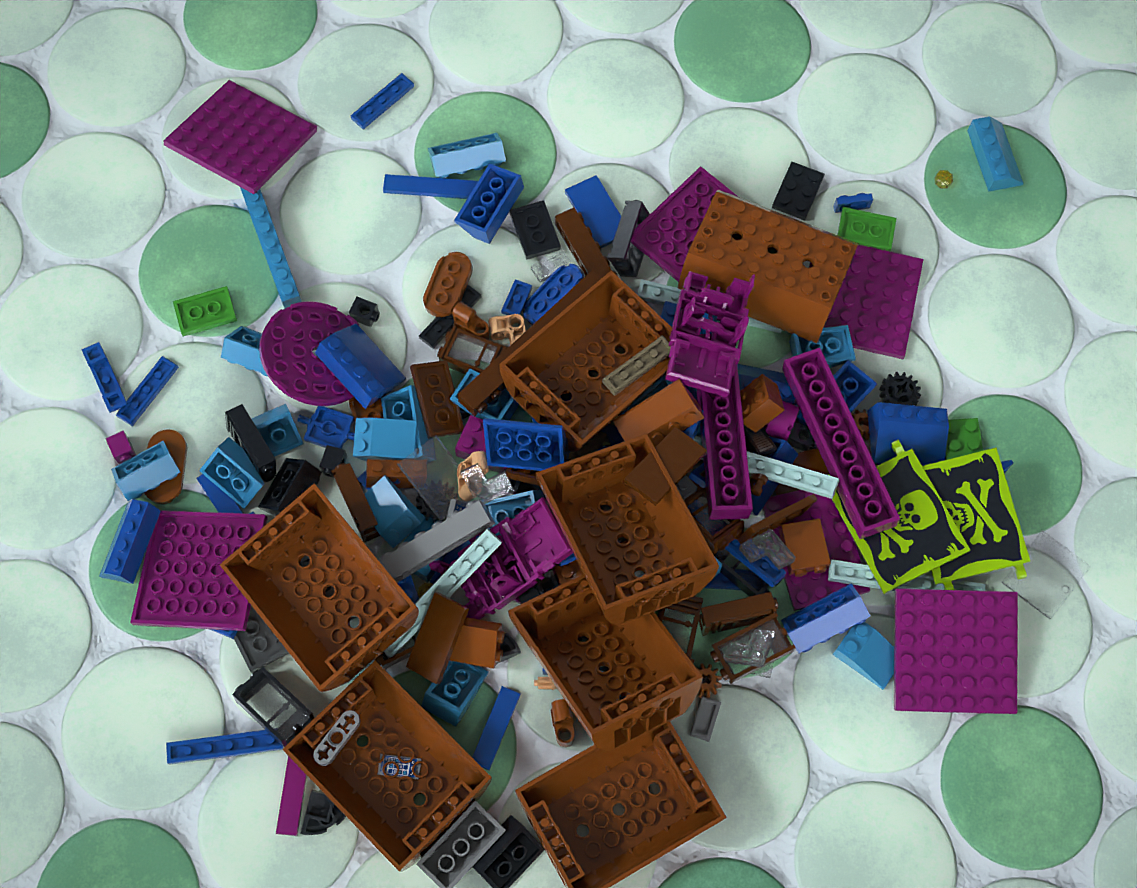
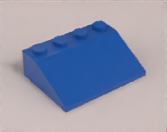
(359, 364)
(914, 426)
(524, 444)

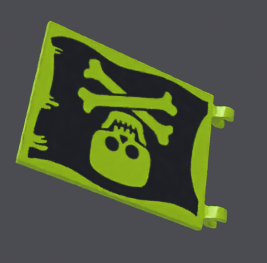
(983, 511)
(924, 533)

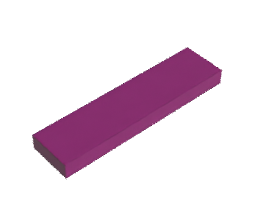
(291, 800)

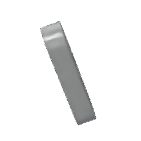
(341, 721)

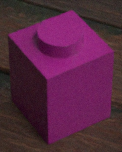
(120, 447)

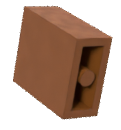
(808, 545)
(479, 643)

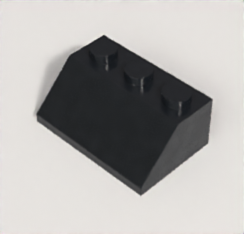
(289, 483)
(508, 855)

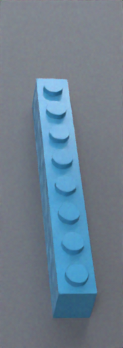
(271, 248)

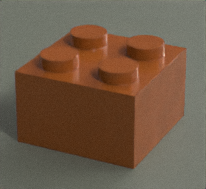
(760, 402)

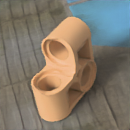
(502, 327)
(475, 457)

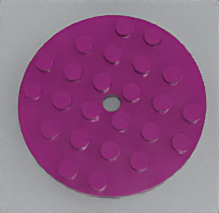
(288, 354)

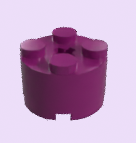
(782, 424)

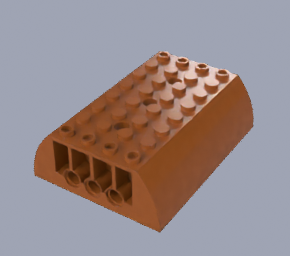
(783, 288)
(582, 341)
(660, 537)
(294, 598)
(640, 657)
(596, 780)
(385, 804)

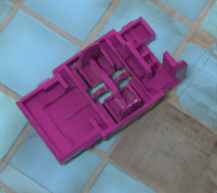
(702, 361)
(537, 546)

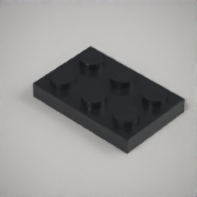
(798, 191)
(535, 229)

